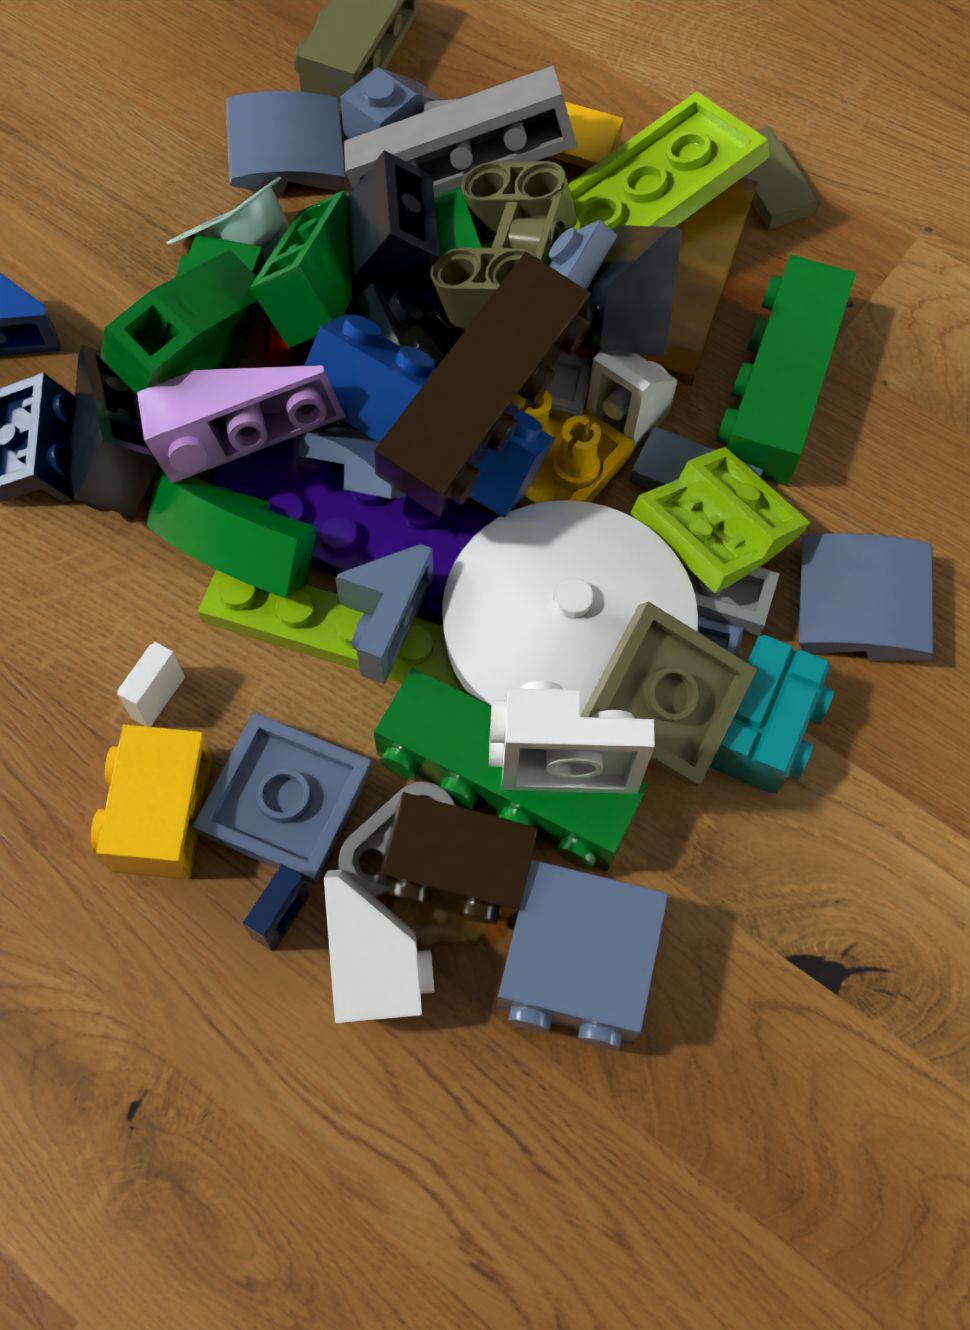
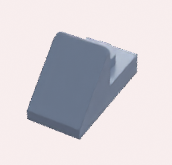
(390, 597)

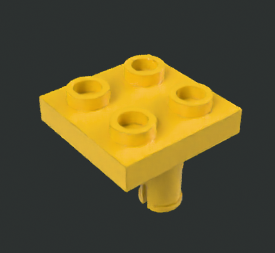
(581, 457)

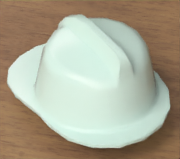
(254, 222)

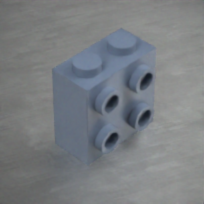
(582, 955)

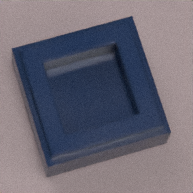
(277, 907)

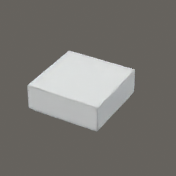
(151, 684)

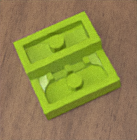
(720, 518)

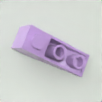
(232, 413)

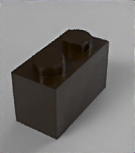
(456, 858)

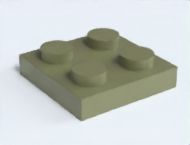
(680, 682)

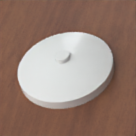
(554, 596)

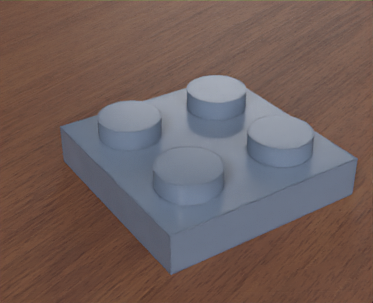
(283, 797)

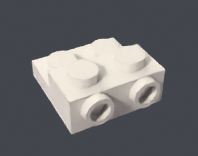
(553, 749)

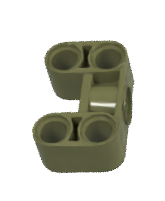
(518, 209)

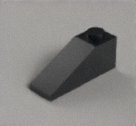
(107, 447)

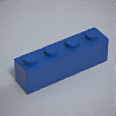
(380, 380)

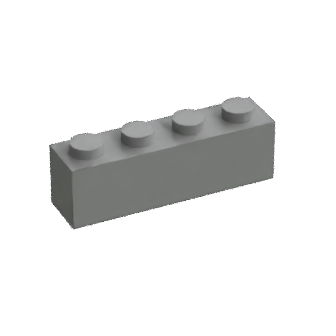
(500, 124)

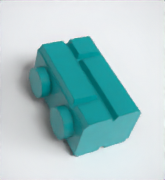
(770, 724)

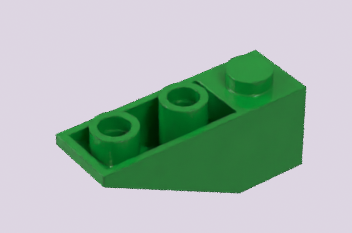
(178, 321)

